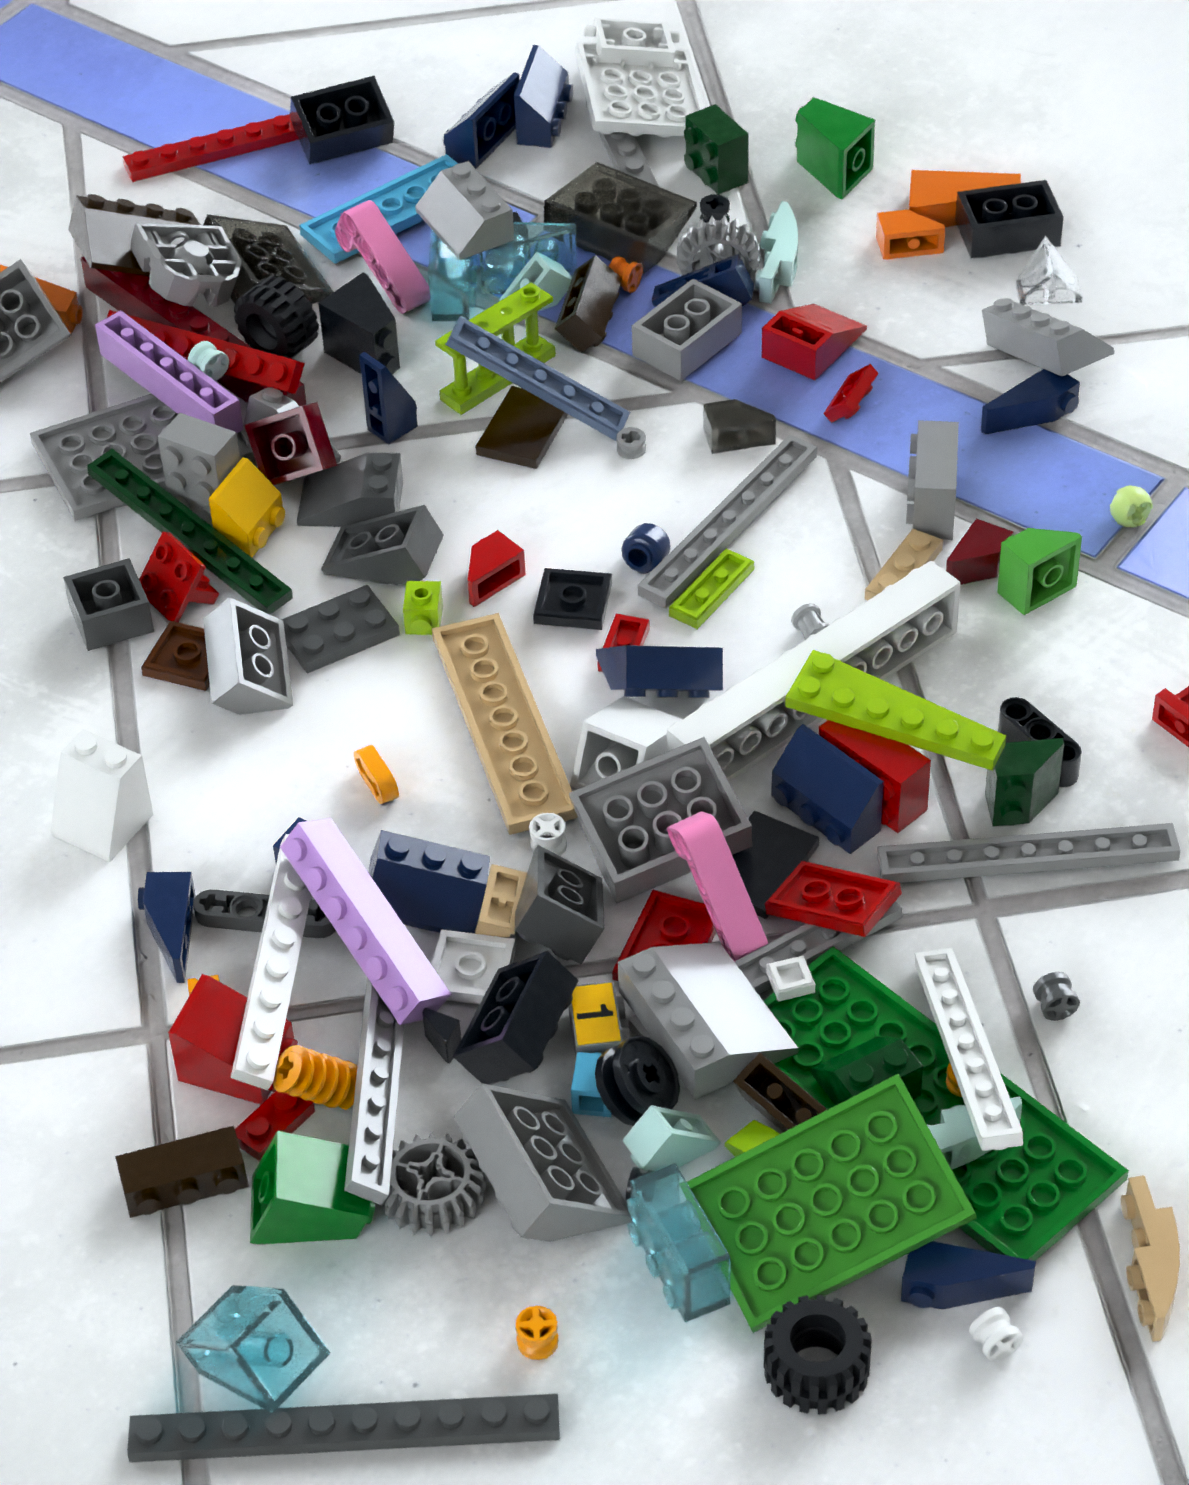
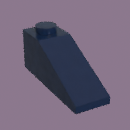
(725, 276)
(1032, 402)
(387, 404)
(169, 915)
(958, 1276)

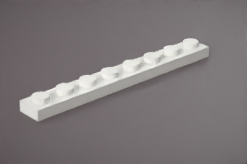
(272, 977)
(968, 1050)

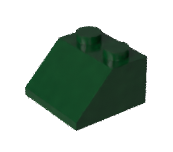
(1023, 780)
(868, 1066)

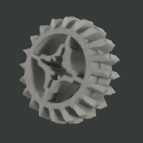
(717, 242)
(439, 1193)

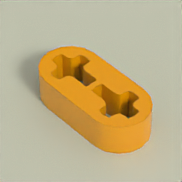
(376, 774)

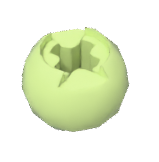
(1131, 506)

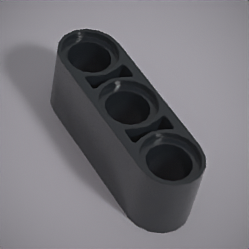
(1024, 722)

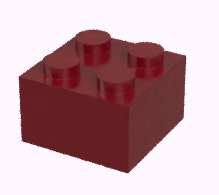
(291, 444)

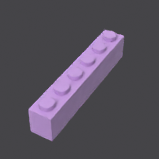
(166, 373)
(364, 920)

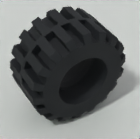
(276, 318)
(817, 1383)

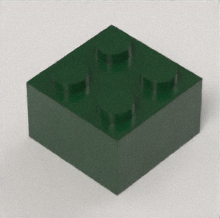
(716, 149)

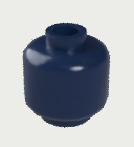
(645, 547)

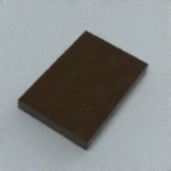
(521, 429)

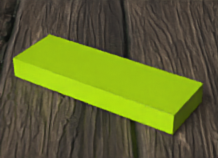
(711, 588)

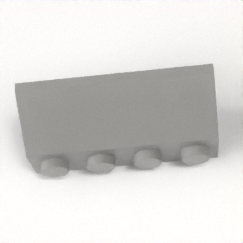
(1041, 338)

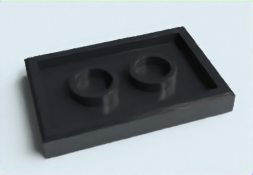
(772, 858)

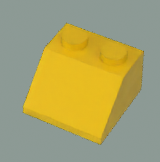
(246, 507)

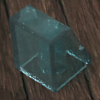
(254, 1345)

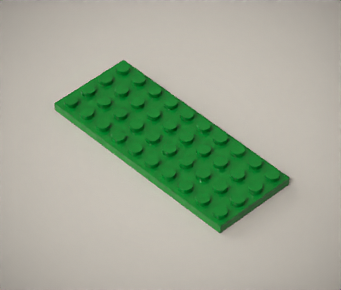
(1020, 1193)

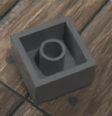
(108, 604)

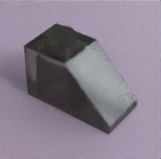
(737, 426)

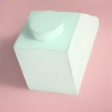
(546, 275)
(668, 1138)

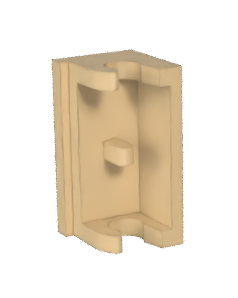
(500, 902)

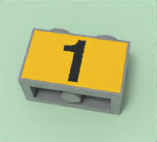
(596, 1018)

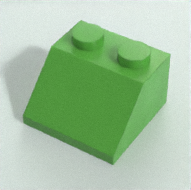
(1038, 567)

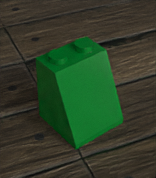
(835, 145)
(302, 1193)

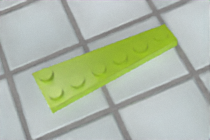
(875, 706)

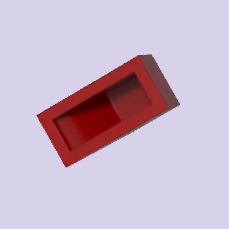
(493, 566)

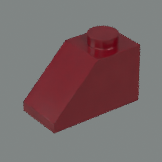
(977, 553)

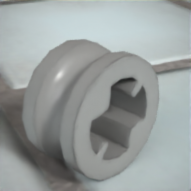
(631, 443)

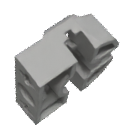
(177, 267)

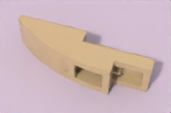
(1154, 1257)

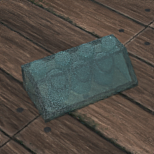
(450, 282)

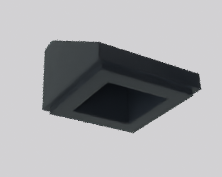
(442, 1032)

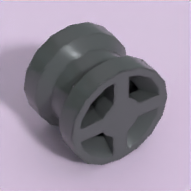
(1056, 996)

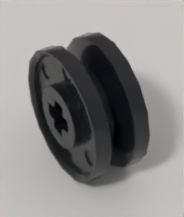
(636, 1077)

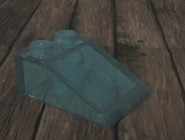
(505, 262)

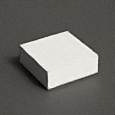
(790, 978)

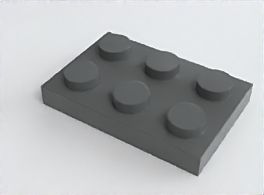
(338, 628)

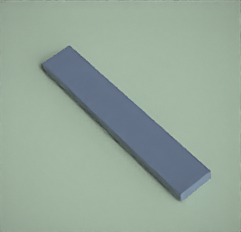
(537, 378)

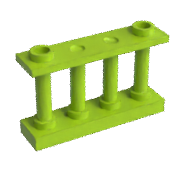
(481, 383)

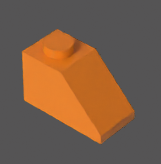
(908, 234)

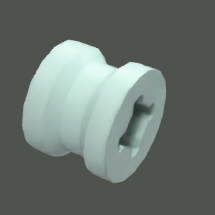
(209, 359)

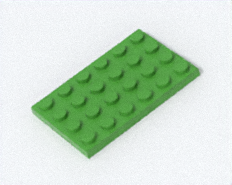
(831, 1200)

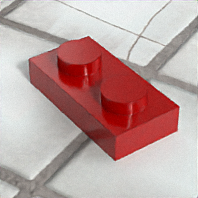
(850, 394)
(626, 631)
(275, 1114)

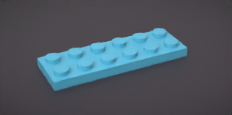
(394, 200)

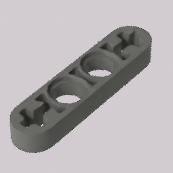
(220, 918)

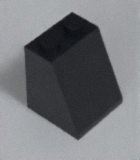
(359, 322)

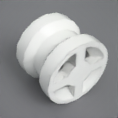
(548, 832)
(996, 1334)

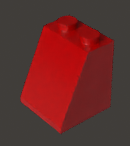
(207, 1040)

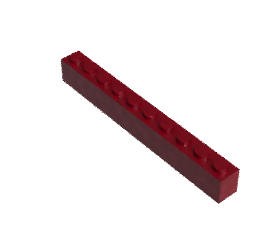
(136, 298)

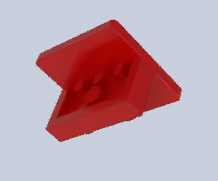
(175, 578)

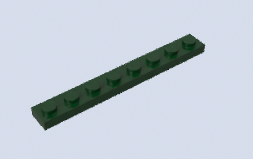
(200, 538)

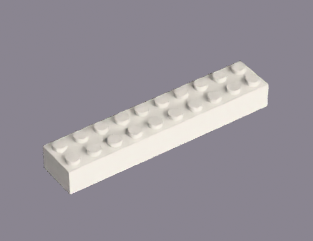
(875, 638)

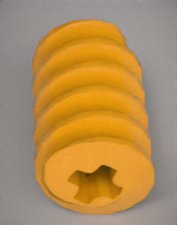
(316, 1077)

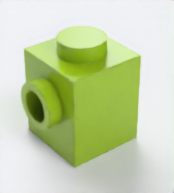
(422, 607)

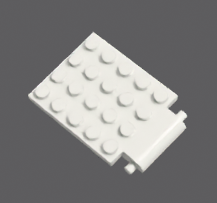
(637, 78)

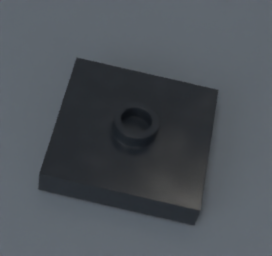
(572, 598)

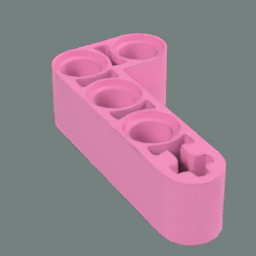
(394, 269)
(719, 883)

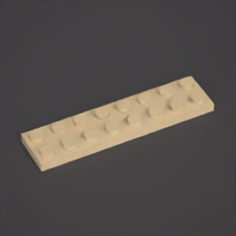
(503, 721)

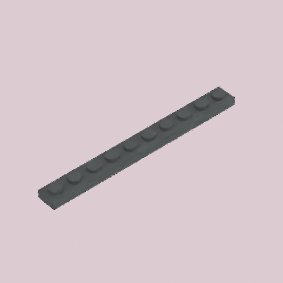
(343, 1428)

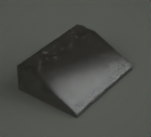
(620, 215)
(267, 252)

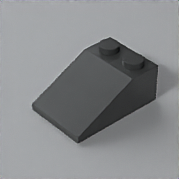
(352, 491)
(386, 548)
(560, 906)

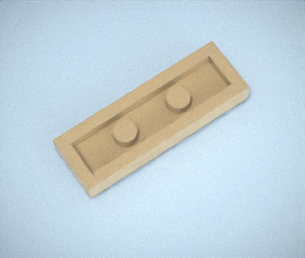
(911, 554)

